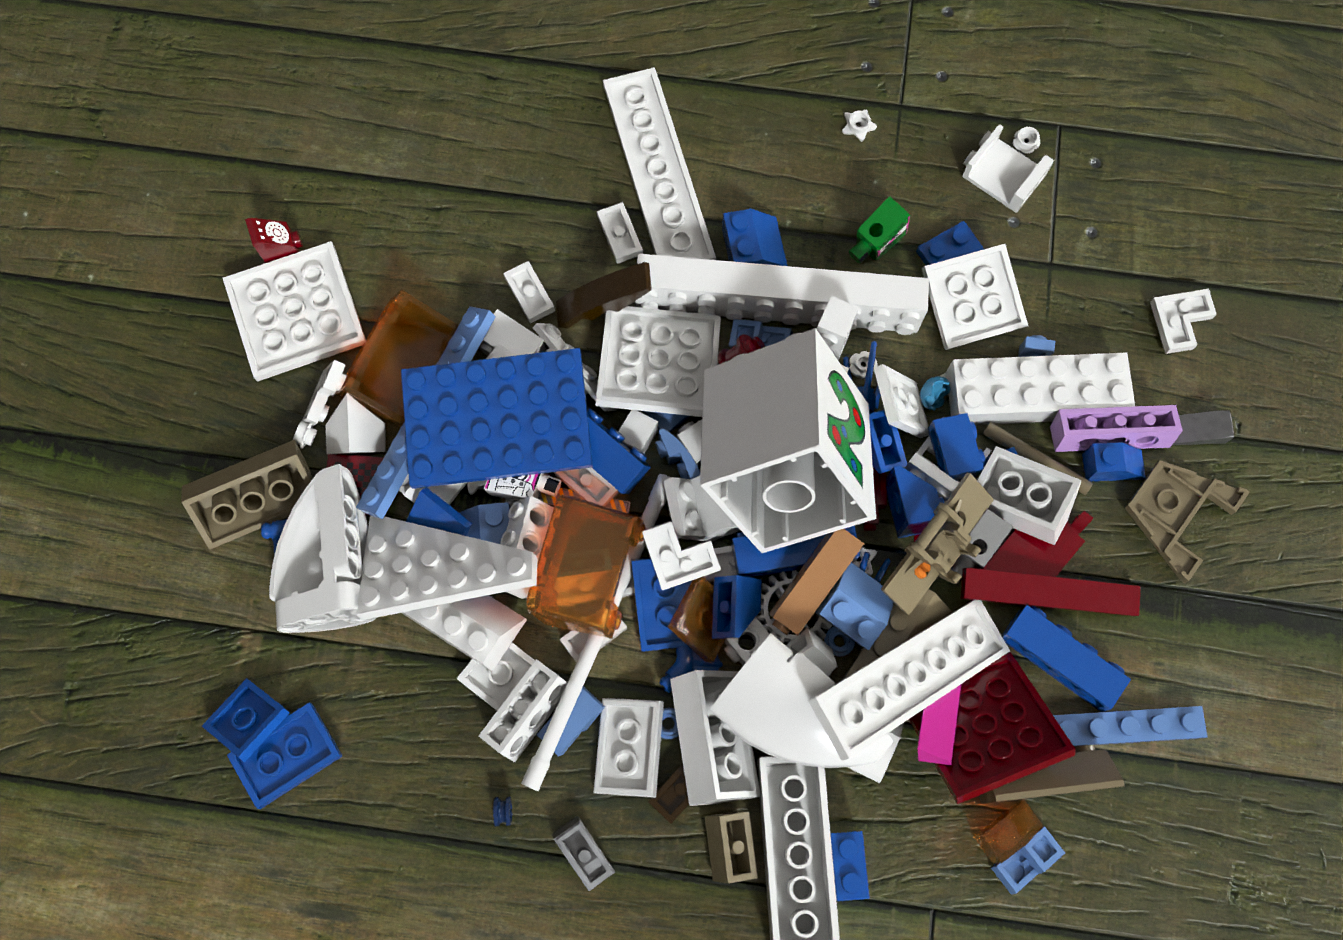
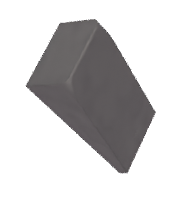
(1205, 428)
(583, 853)

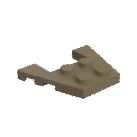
(1167, 505)

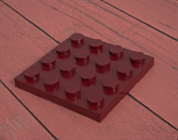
(1000, 732)

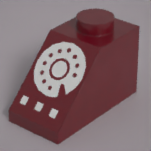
(273, 238)

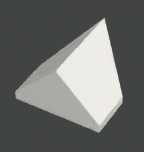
(354, 429)

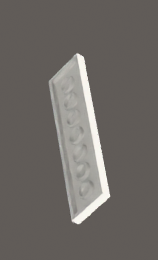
(657, 166)
(908, 678)

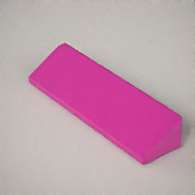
(939, 728)

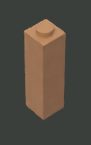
(815, 581)

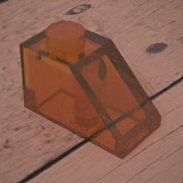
(1008, 832)

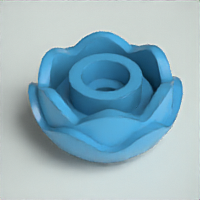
(933, 392)

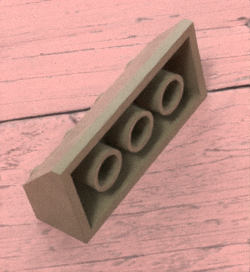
(247, 494)
(901, 628)
(1083, 772)

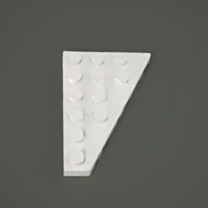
(428, 567)

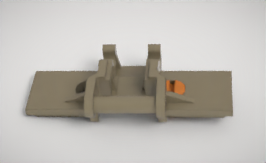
(939, 545)

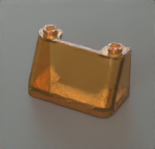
(402, 338)
(583, 566)

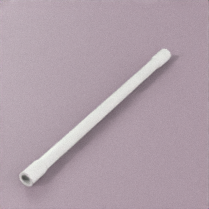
(541, 761)

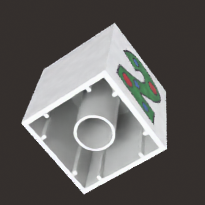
(787, 443)

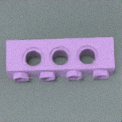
(1135, 426)

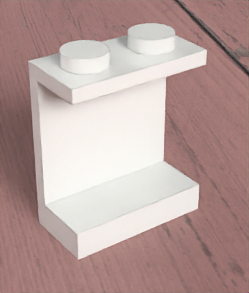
(1004, 171)

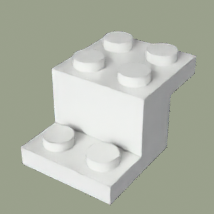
(695, 512)

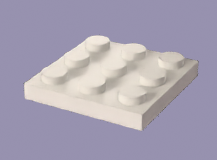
(975, 296)

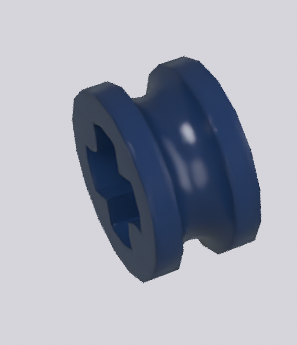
(502, 811)

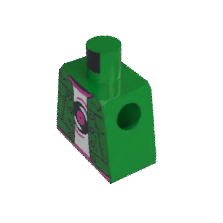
(880, 231)

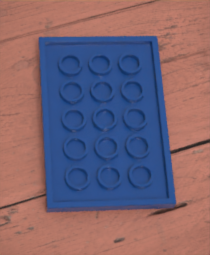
(496, 418)

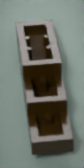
(603, 294)

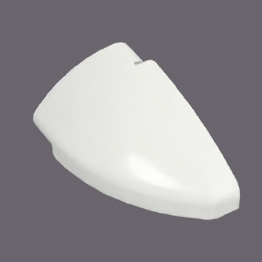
(321, 557)
(772, 712)

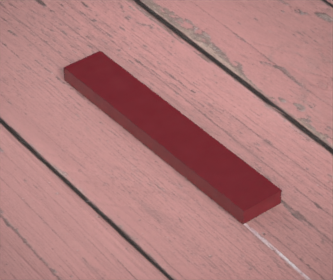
(1050, 592)

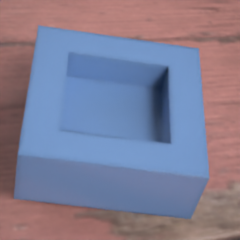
(1036, 346)

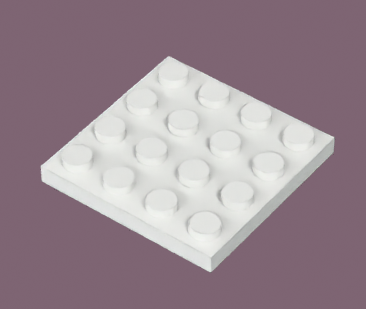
(294, 311)
(656, 360)

